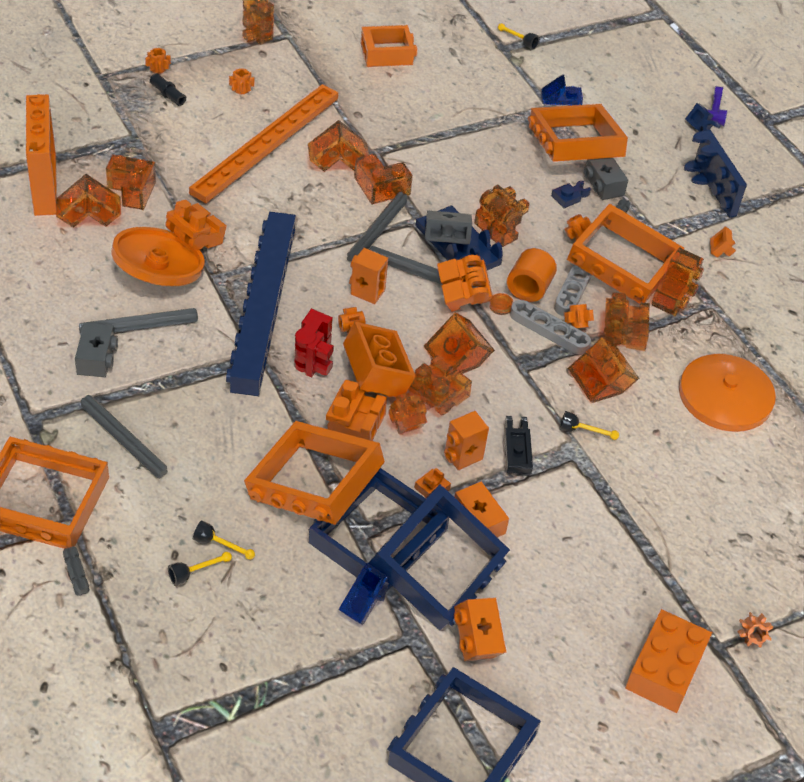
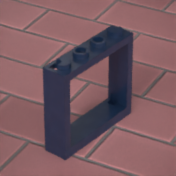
(435, 526)
(415, 592)
(480, 694)

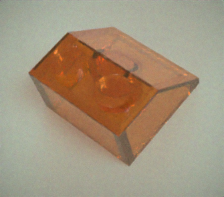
(459, 344)

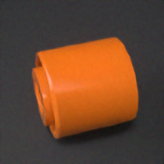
(531, 274)

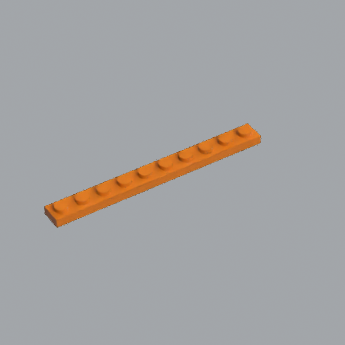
(262, 144)

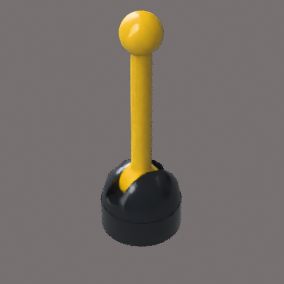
(530, 40)
(570, 423)
(205, 533)
(180, 572)

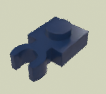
(701, 118)
(569, 195)

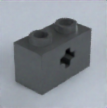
(606, 177)
(448, 227)
(95, 350)

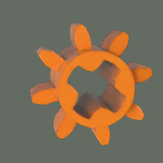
(158, 60)
(241, 81)
(577, 226)
(579, 316)
(349, 317)
(748, 629)

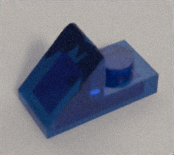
(558, 94)
(365, 592)

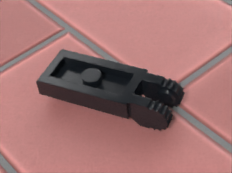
(518, 447)

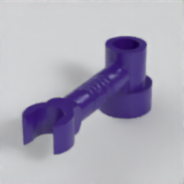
(719, 114)

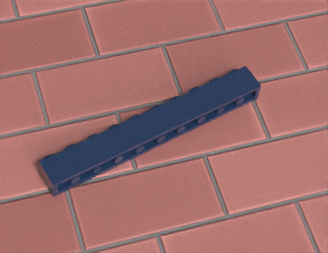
(262, 306)

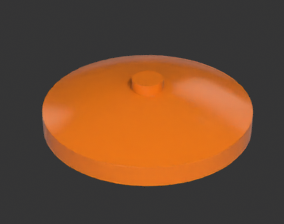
(157, 256)
(727, 392)

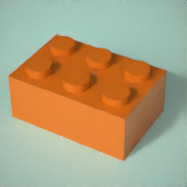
(378, 360)
(668, 660)

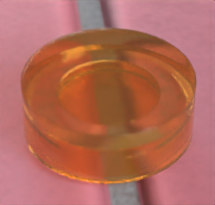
(501, 304)

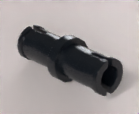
(168, 89)

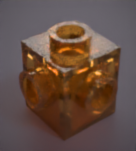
(408, 413)

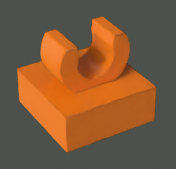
(722, 243)
(430, 481)

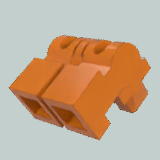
(195, 225)
(465, 282)
(356, 413)

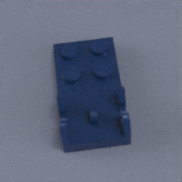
(717, 172)
(478, 245)

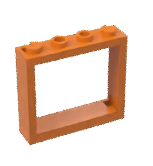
(609, 145)
(42, 159)
(636, 233)
(364, 452)
(59, 460)

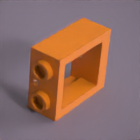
(388, 56)

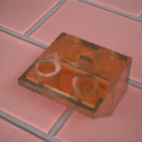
(603, 371)

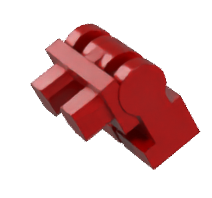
(314, 344)

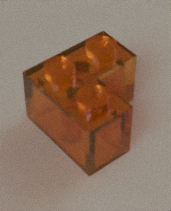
(337, 144)
(133, 178)
(381, 182)
(86, 199)
(679, 282)

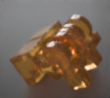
(258, 21)
(500, 214)
(626, 323)
(440, 385)

